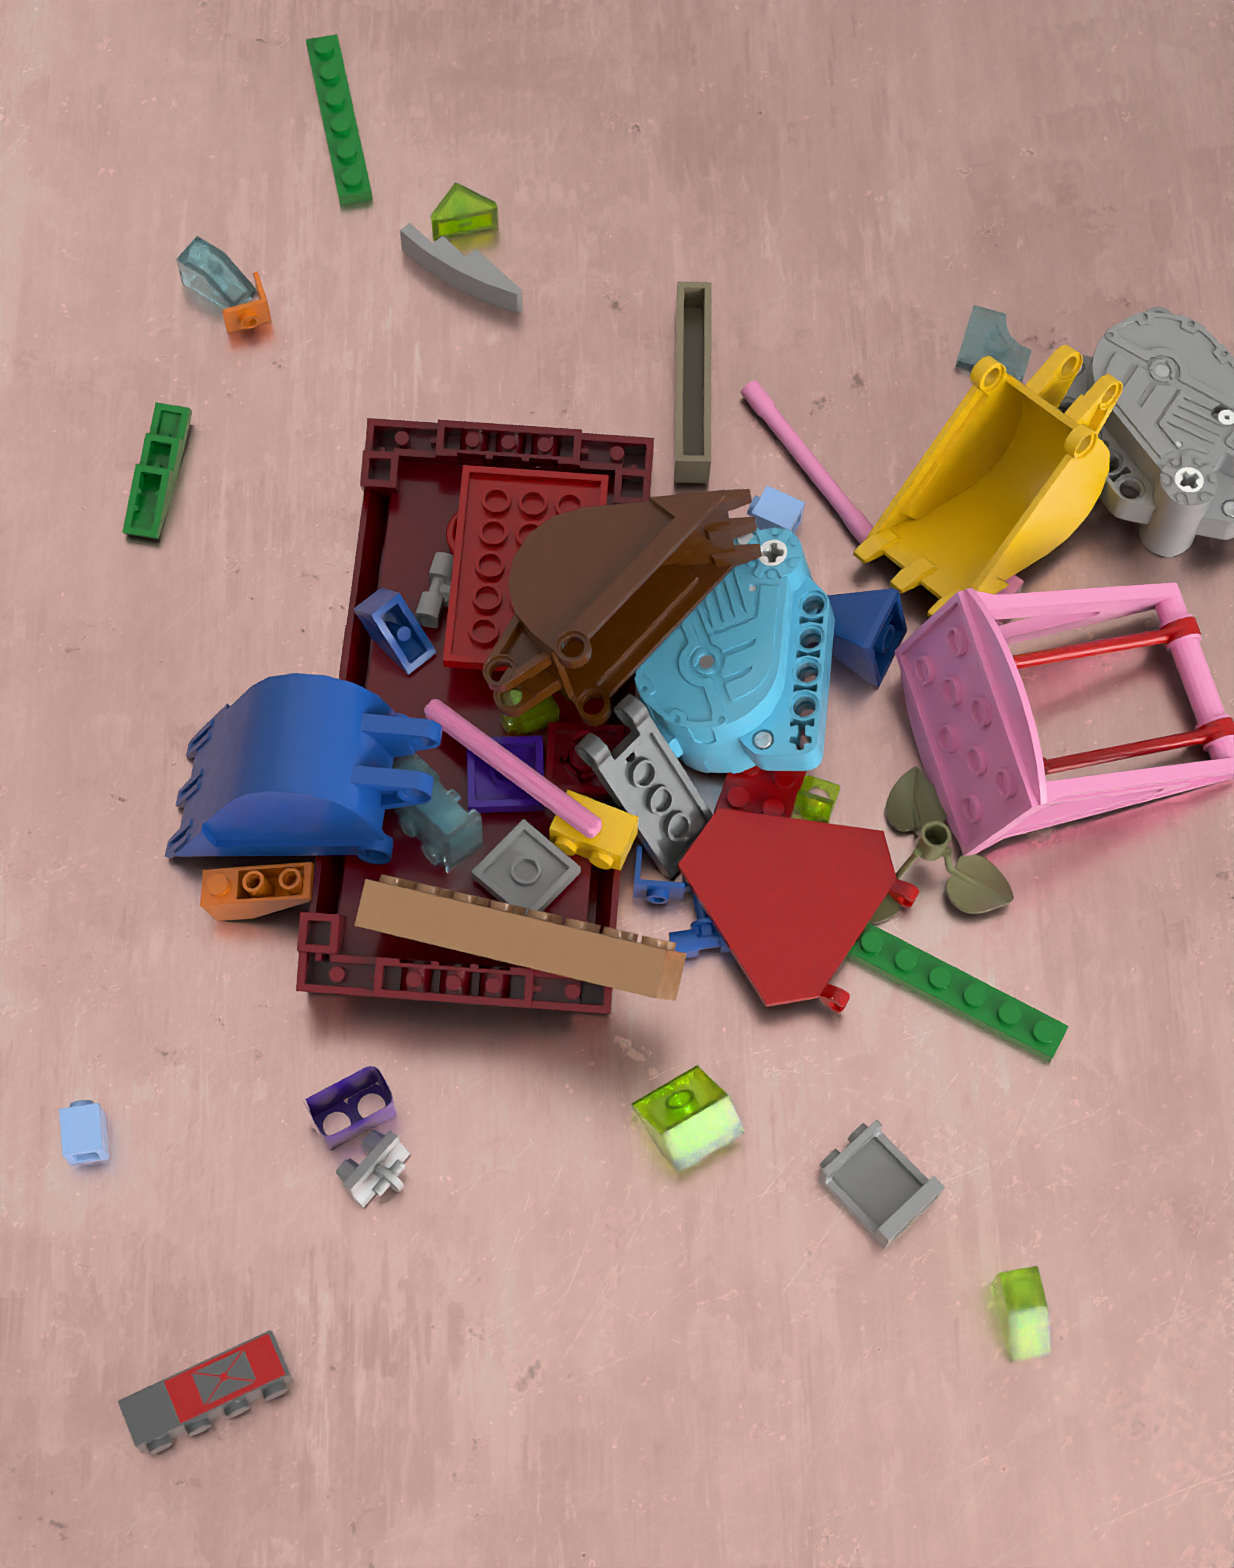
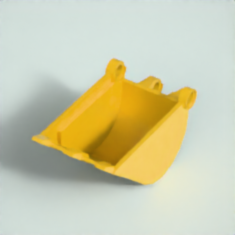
(998, 481)

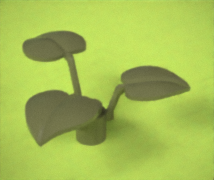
(975, 881)

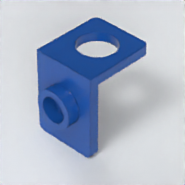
(653, 890)

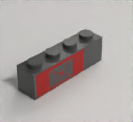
(206, 1392)

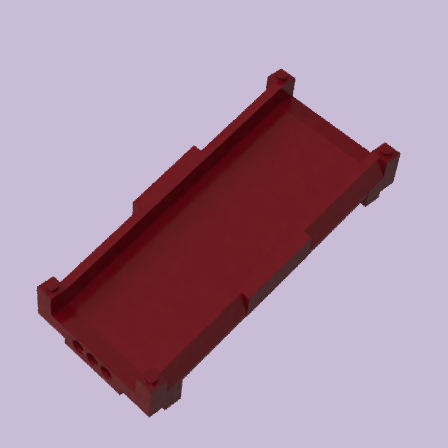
(408, 499)

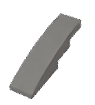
(468, 273)

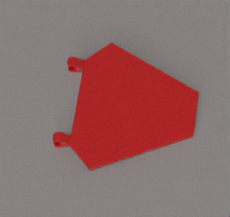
(791, 897)

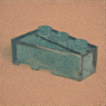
(442, 824)

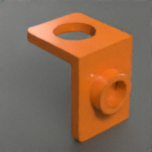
(248, 314)

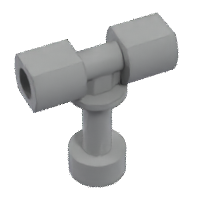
(433, 601)

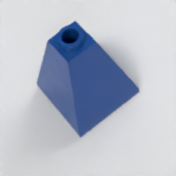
(867, 631)

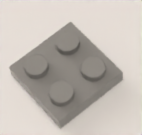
(526, 869)

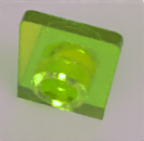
(814, 806)

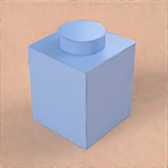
(776, 510)
(83, 1132)

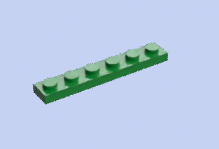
(339, 120)
(958, 992)

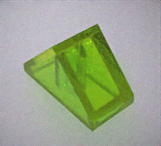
(463, 213)

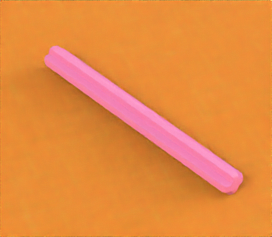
(514, 769)

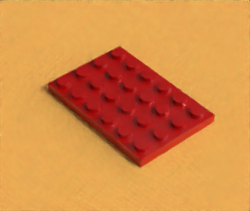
(492, 523)

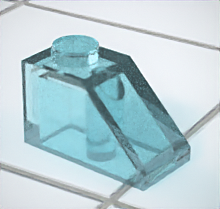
(213, 274)

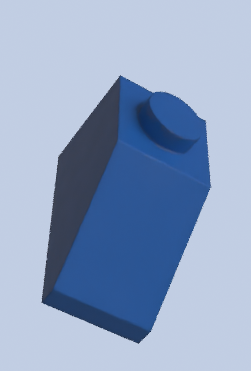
(395, 629)

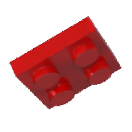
(761, 791)

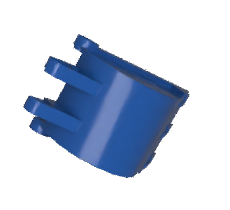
(300, 772)

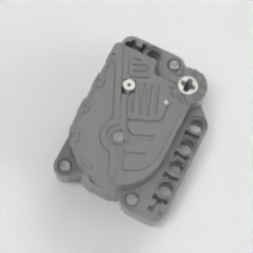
(1168, 428)

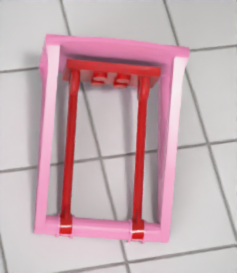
(980, 727)

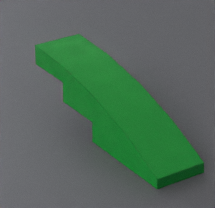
(158, 471)

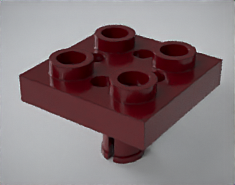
(561, 745)

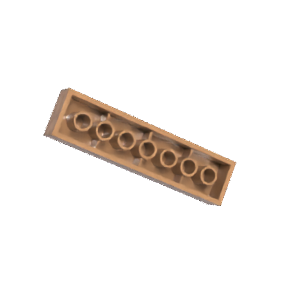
(529, 941)

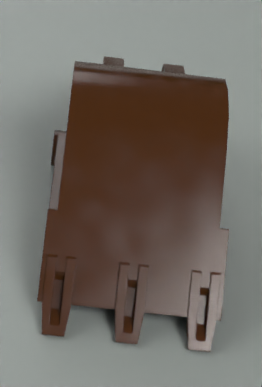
(607, 590)

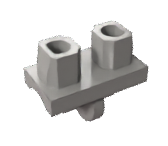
(377, 1170)

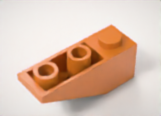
(255, 890)

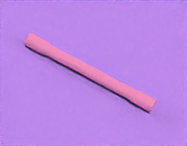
(766, 409)

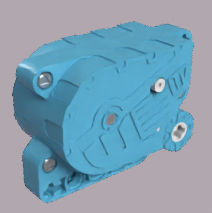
(734, 669)

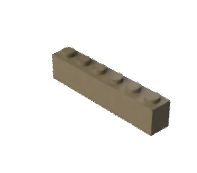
(692, 383)

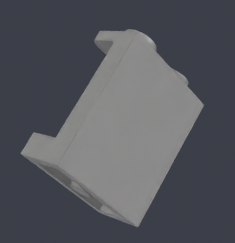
(878, 1184)

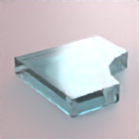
(990, 337)

